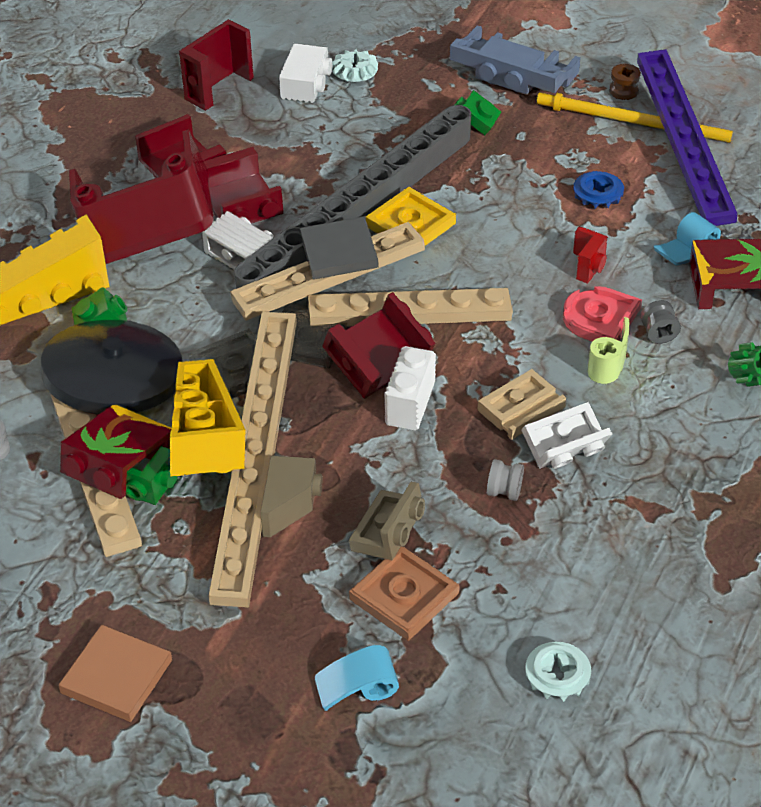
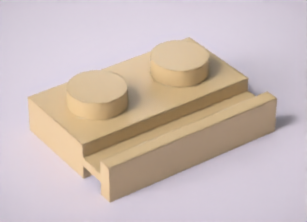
(521, 403)

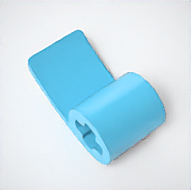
(690, 228)
(362, 670)

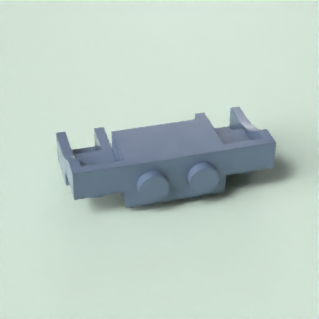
(512, 64)

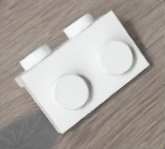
(564, 435)

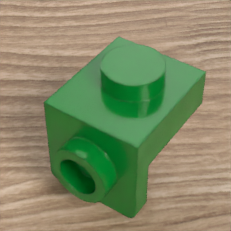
(482, 111)
(99, 306)
(153, 480)

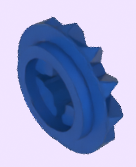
(607, 184)

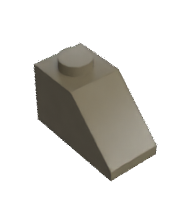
(288, 492)

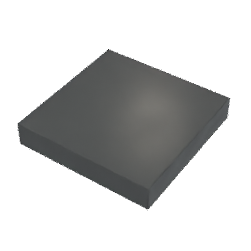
(339, 248)

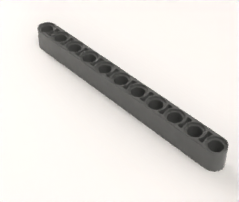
(365, 192)

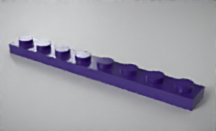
(686, 138)

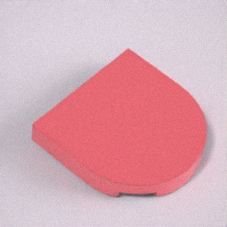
(599, 312)

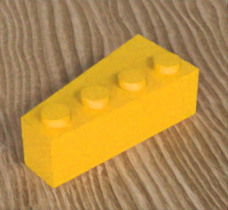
(53, 273)
(204, 423)

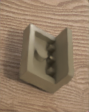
(388, 522)

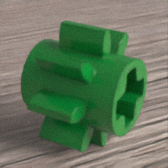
(746, 364)

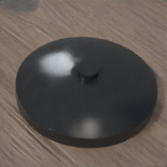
(110, 365)

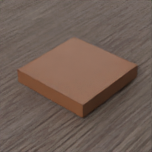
(404, 593)
(115, 673)

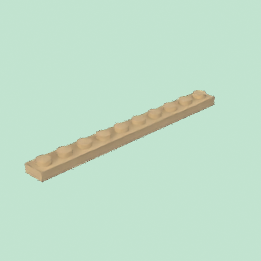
(261, 419)

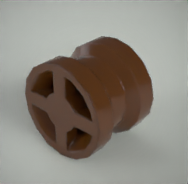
(625, 81)

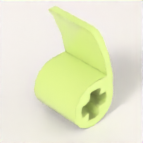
(608, 356)

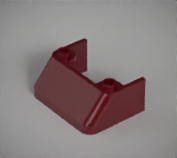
(150, 211)

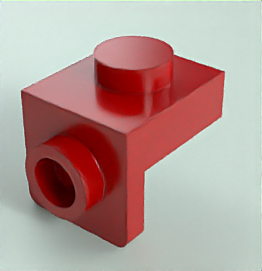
(591, 253)

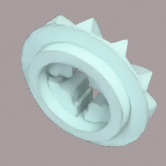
(365, 68)
(571, 662)

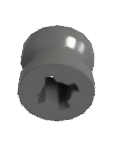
(660, 321)

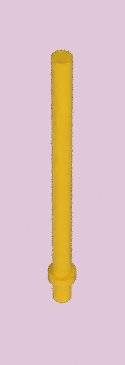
(559, 102)

